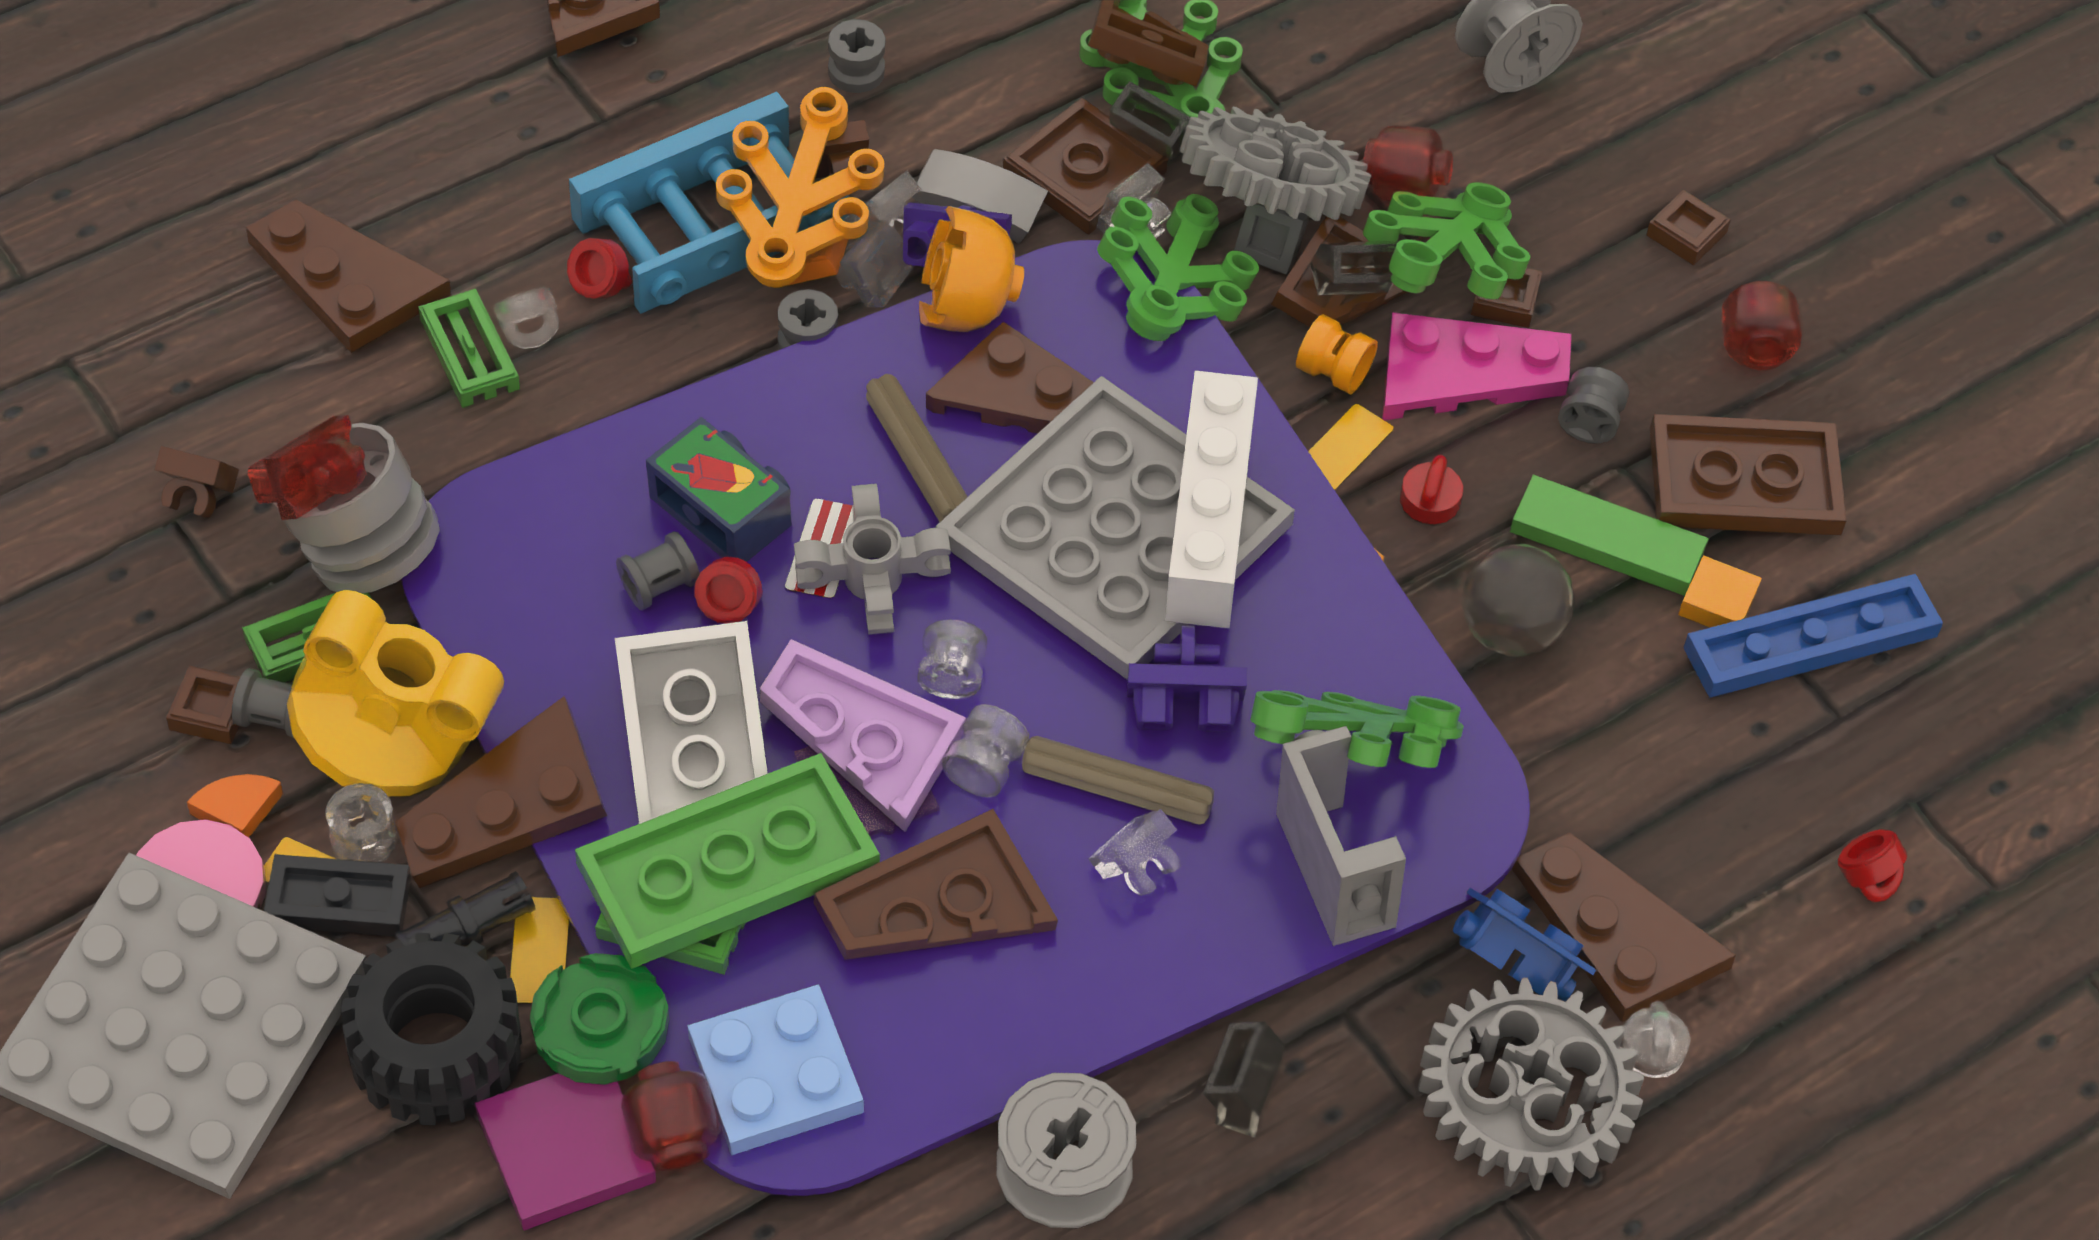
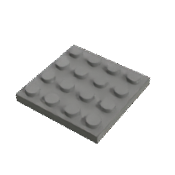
(1089, 521)
(177, 1024)

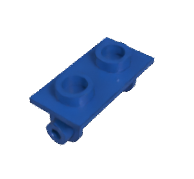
(1500, 928)

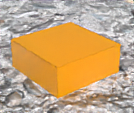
(1719, 594)

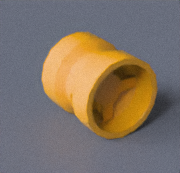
(1336, 354)

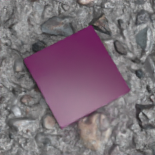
(561, 1147)

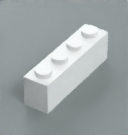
(1211, 500)

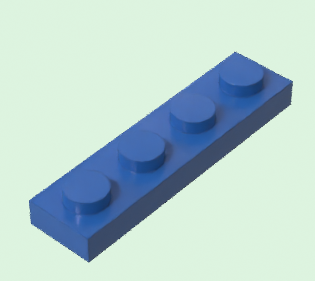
(1812, 635)

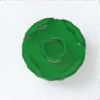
(599, 1019)

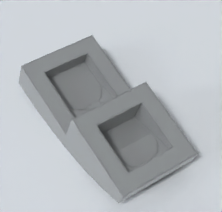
(965, 180)

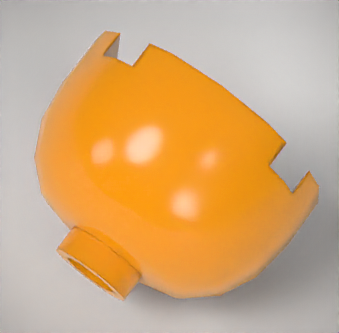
(969, 272)

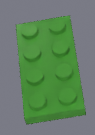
(725, 859)

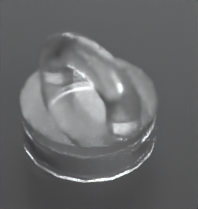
(525, 307)
(1659, 1039)

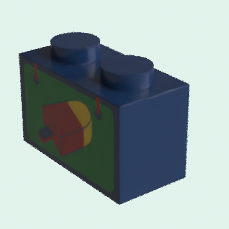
(719, 491)

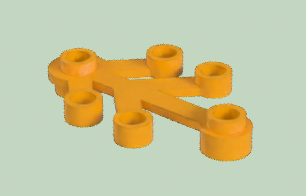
(799, 193)

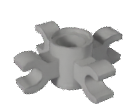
(876, 578)

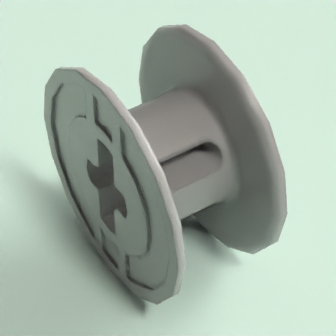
(1519, 38)
(1084, 1179)

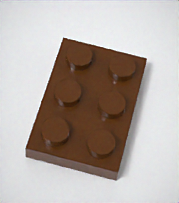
(1747, 474)

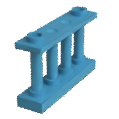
(661, 175)

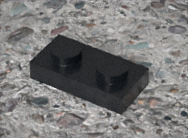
(339, 894)

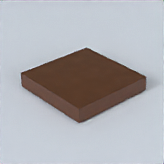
(1081, 161)

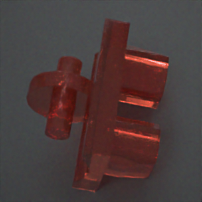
(309, 469)

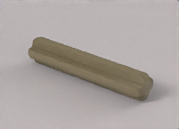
(915, 445)
(1117, 779)

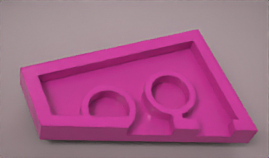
(1464, 361)

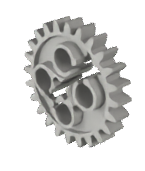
(1275, 163)
(1504, 1127)

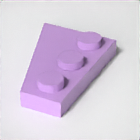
(864, 727)

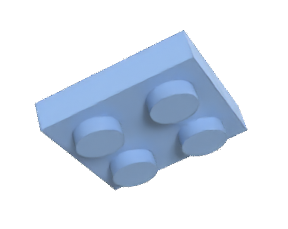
(776, 1069)

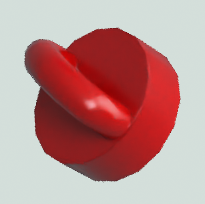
(598, 268)
(1431, 492)
(728, 590)
(1874, 859)

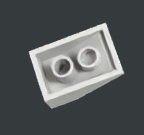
(690, 714)

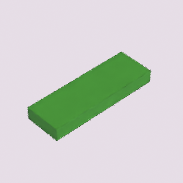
(1609, 535)

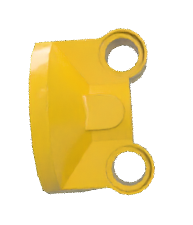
(386, 699)

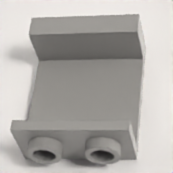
(1354, 888)

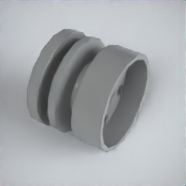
(375, 530)

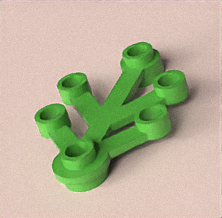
(1182, 96)
(1477, 210)
(1156, 309)
(1427, 721)

